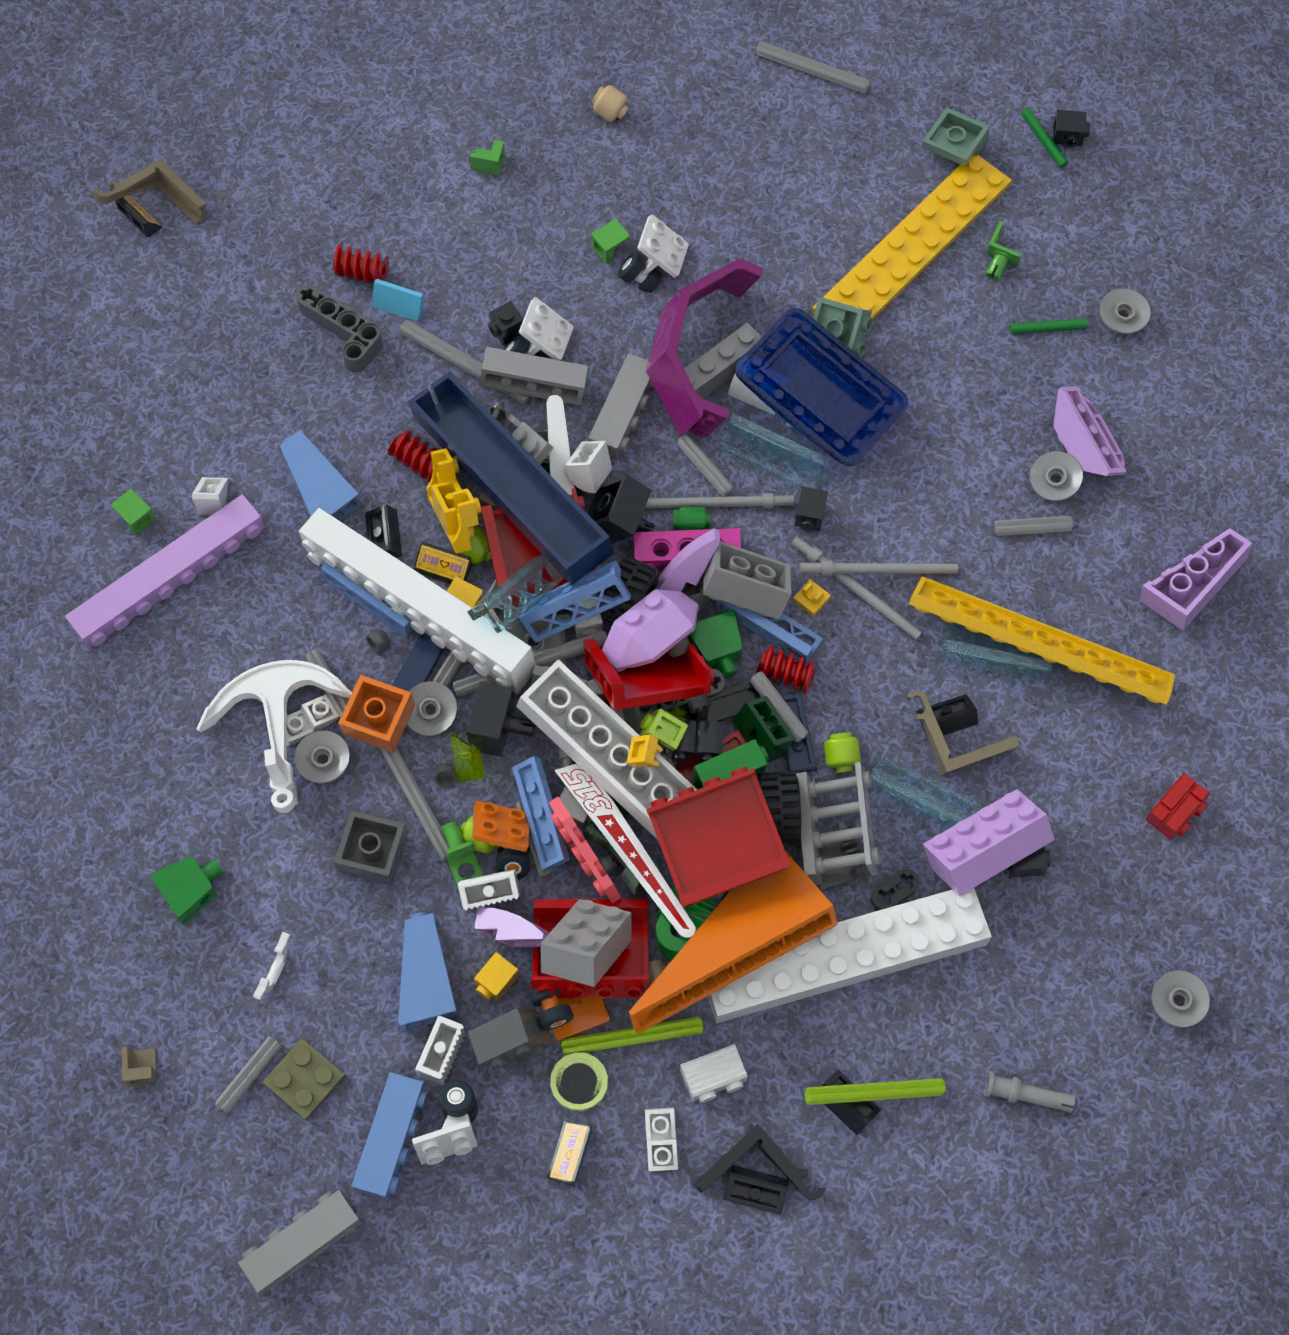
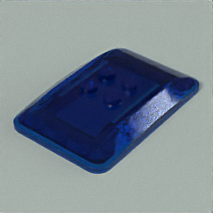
(821, 387)

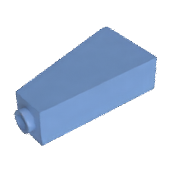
(318, 479)
(424, 976)

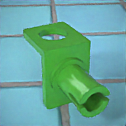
(1001, 255)
(459, 851)

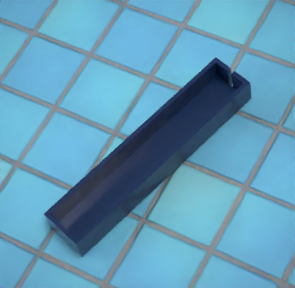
(512, 478)

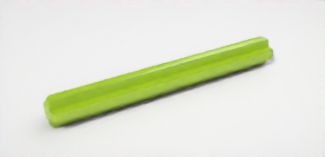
(629, 1037)
(874, 1091)

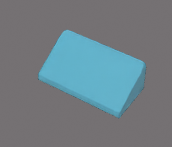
(397, 300)

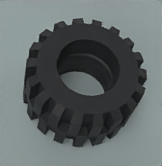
(638, 579)
(784, 802)

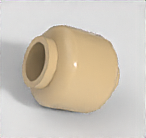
(610, 103)

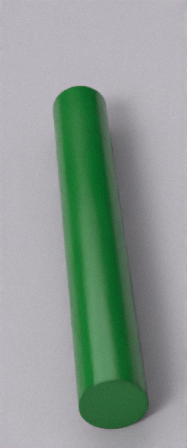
(1044, 137)
(1048, 326)

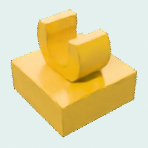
(811, 598)
(643, 751)

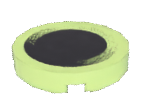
(579, 1081)

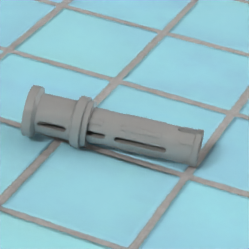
(1015, 1090)

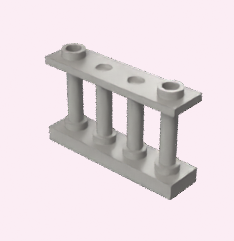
(811, 814)

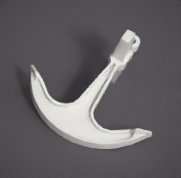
(273, 685)

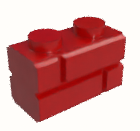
(1177, 807)

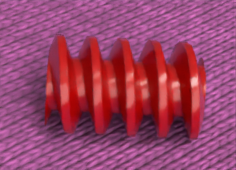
(359, 267)
(413, 454)
(787, 669)

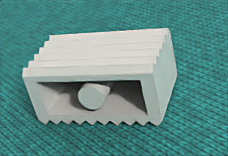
(489, 889)
(440, 1050)
(714, 1074)

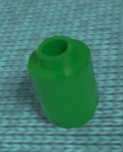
(691, 519)

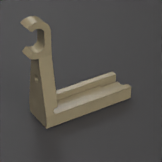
(163, 177)
(940, 747)

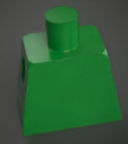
(718, 642)
(187, 886)

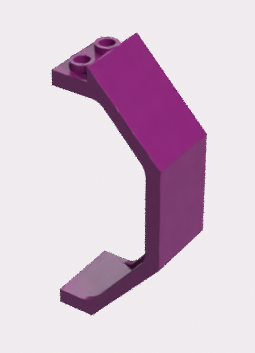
(664, 368)

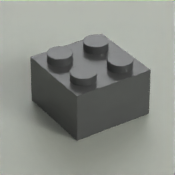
(371, 847)
(510, 1039)

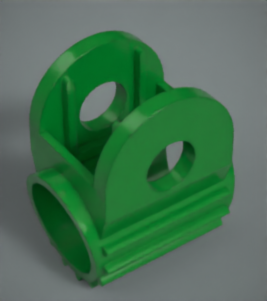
(671, 945)

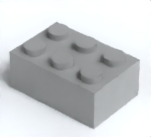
(747, 580)
(586, 942)

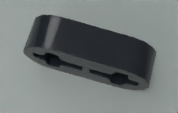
(890, 885)

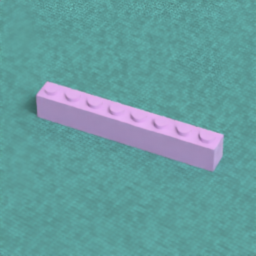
(165, 571)

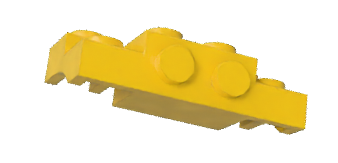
(452, 505)

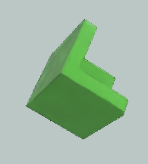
(488, 160)
(607, 239)
(134, 511)

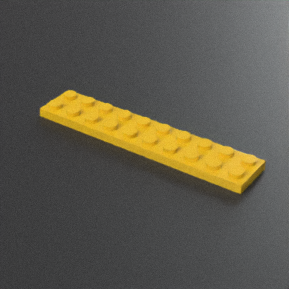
(920, 237)
(1044, 640)

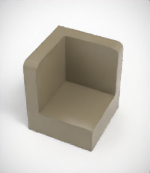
(138, 1066)

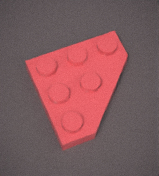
(582, 850)

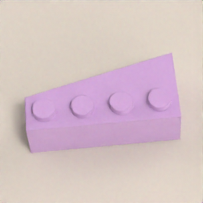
(1191, 584)

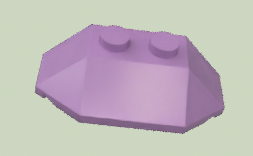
(1086, 434)
(650, 629)

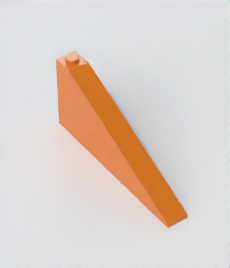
(738, 937)

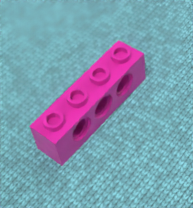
(672, 542)

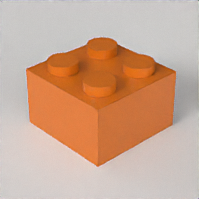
(377, 713)

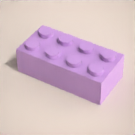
(988, 842)

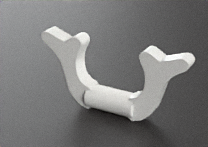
(267, 984)

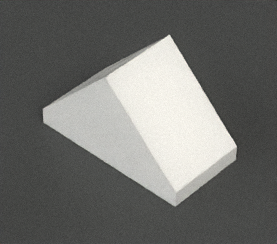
(210, 495)

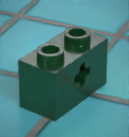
(763, 723)

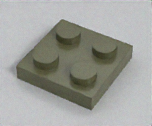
(304, 1079)

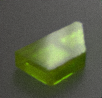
(466, 759)

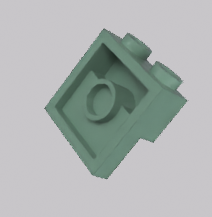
(956, 137)
(844, 322)

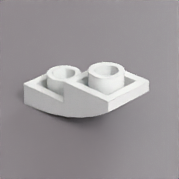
(311, 718)
(661, 1139)

